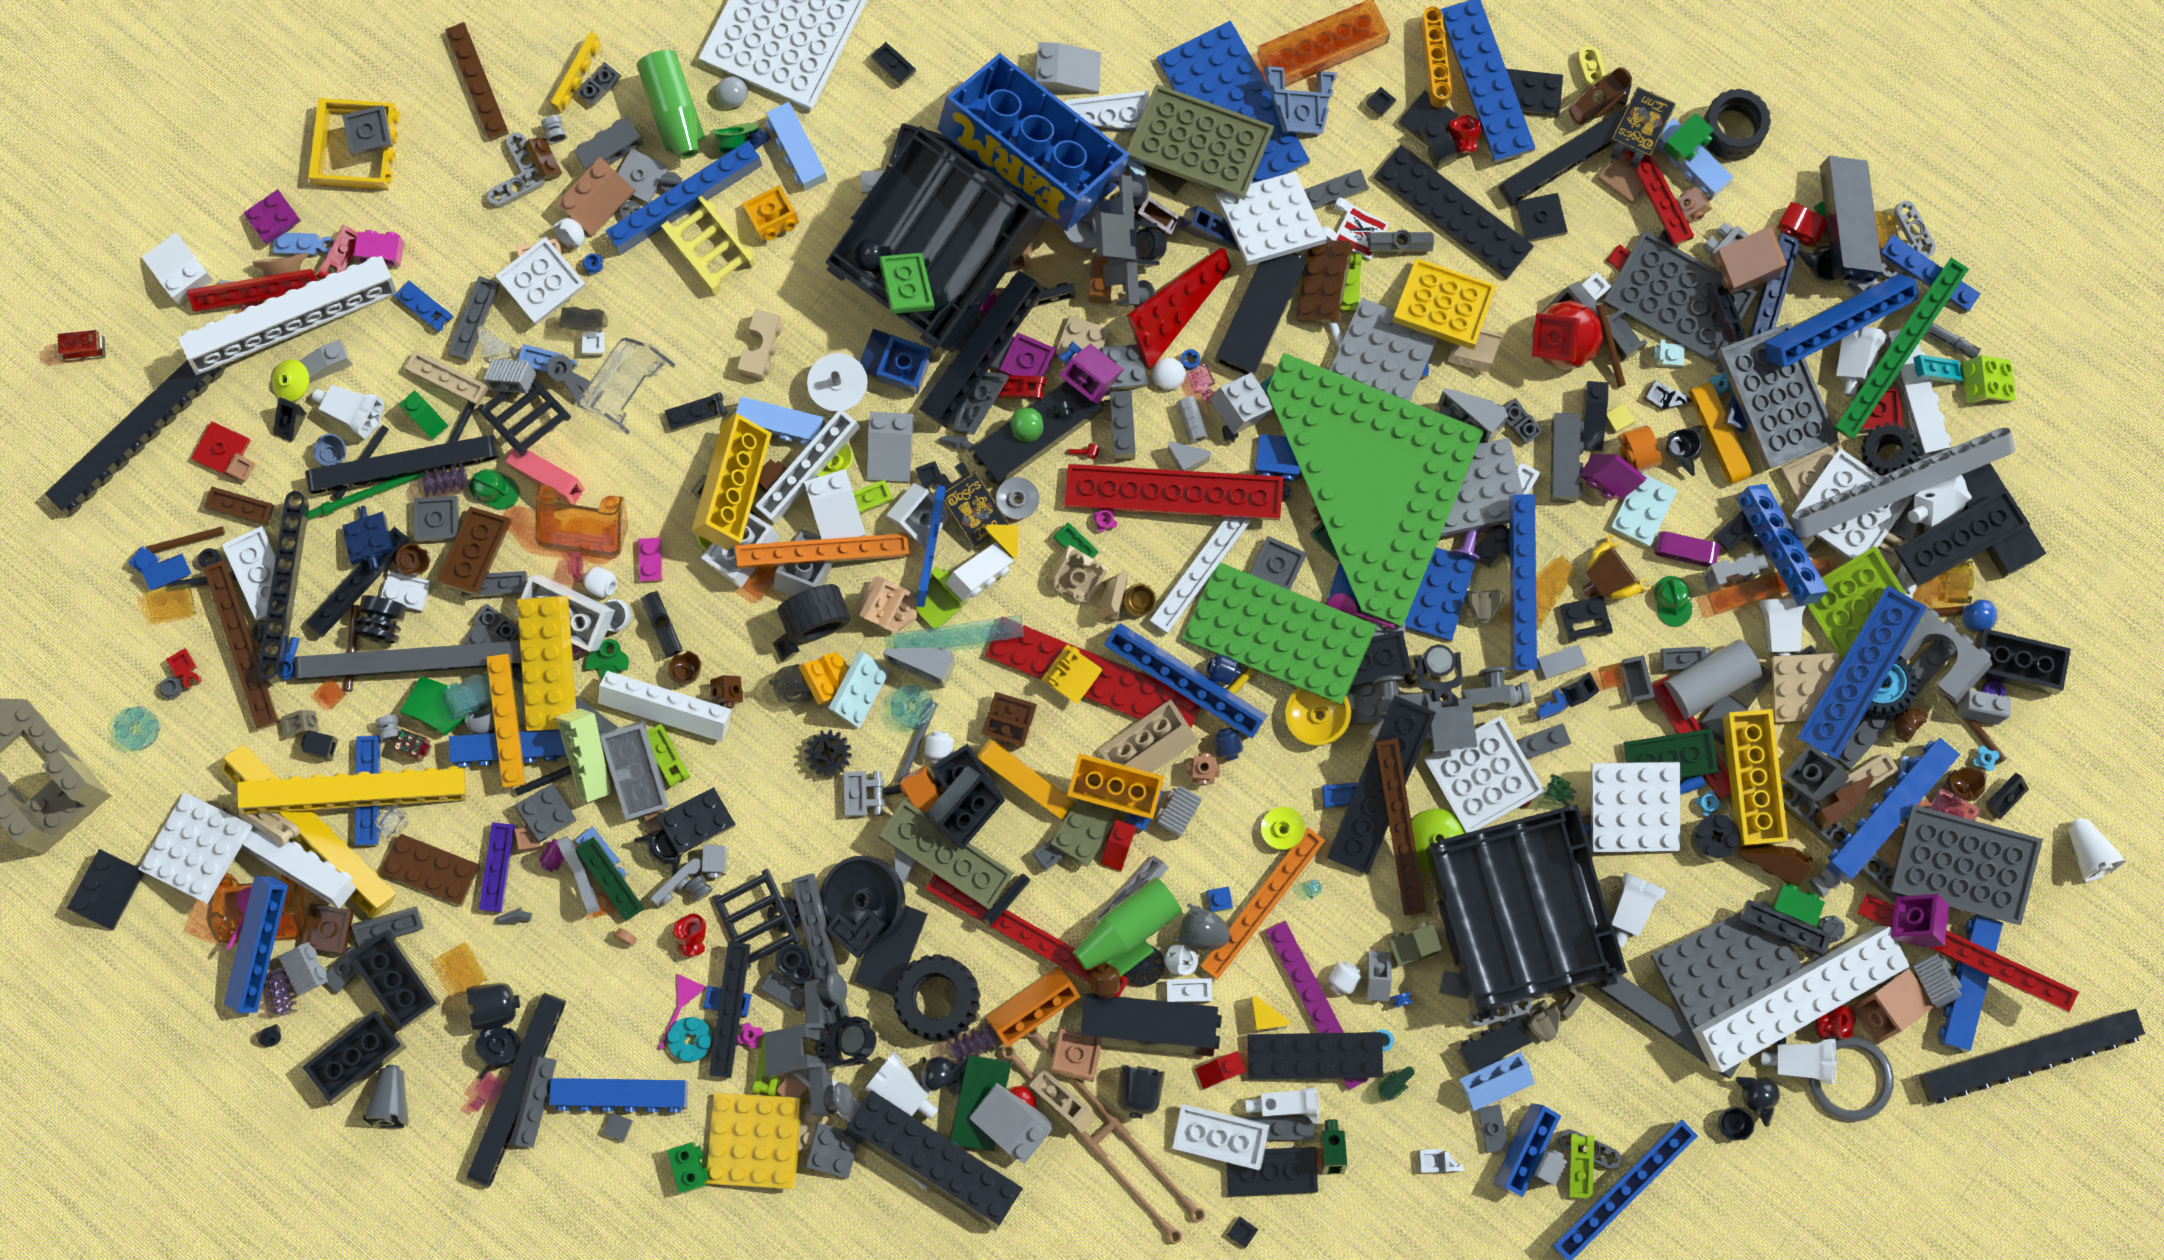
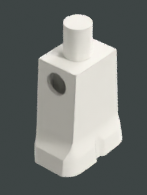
(1858, 357)
(350, 408)
(1940, 501)
(1782, 625)
(1634, 906)
(1805, 1060)
(901, 1087)
(1287, 1103)

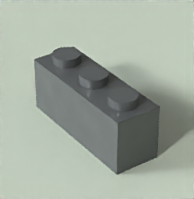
(609, 144)
(1122, 425)

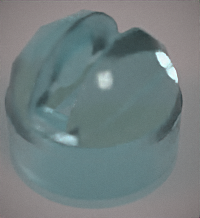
(1312, 888)

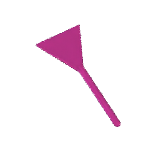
(686, 991)

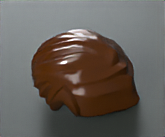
(1908, 723)
(1966, 783)

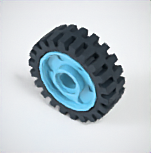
(1898, 694)

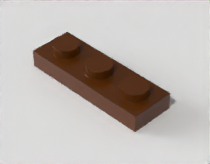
(239, 506)

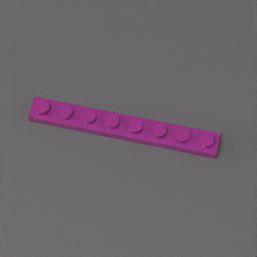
(1306, 985)

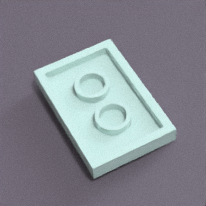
(1644, 511)
(859, 689)

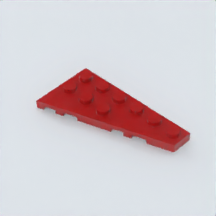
(1167, 312)

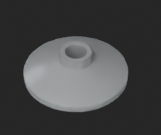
(1015, 488)

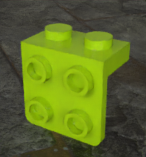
(1988, 379)
(940, 600)

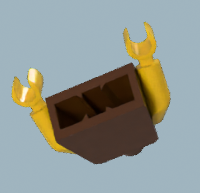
(1611, 574)

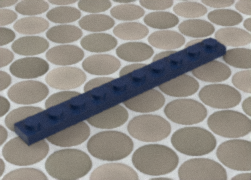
(1766, 316)

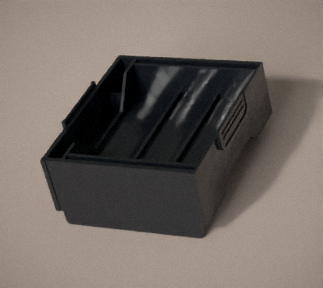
(951, 215)
(1524, 911)

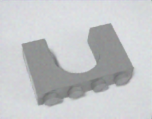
(1970, 663)

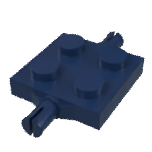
(367, 538)

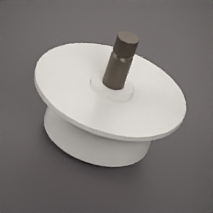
(837, 382)

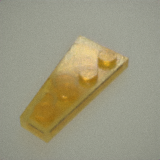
(1549, 588)

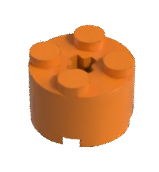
(1640, 448)

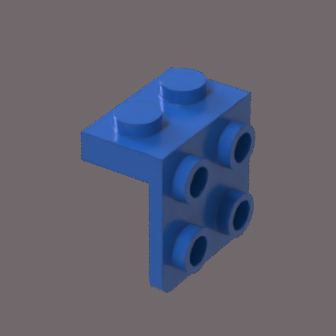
(1276, 458)

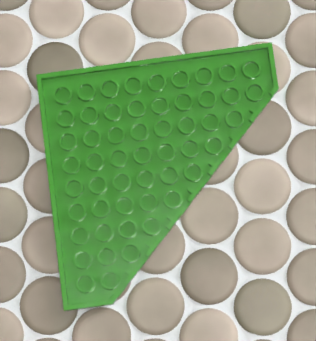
(1376, 475)

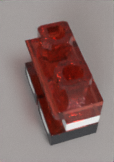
(81, 345)

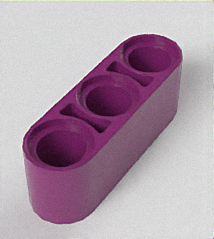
(1686, 549)

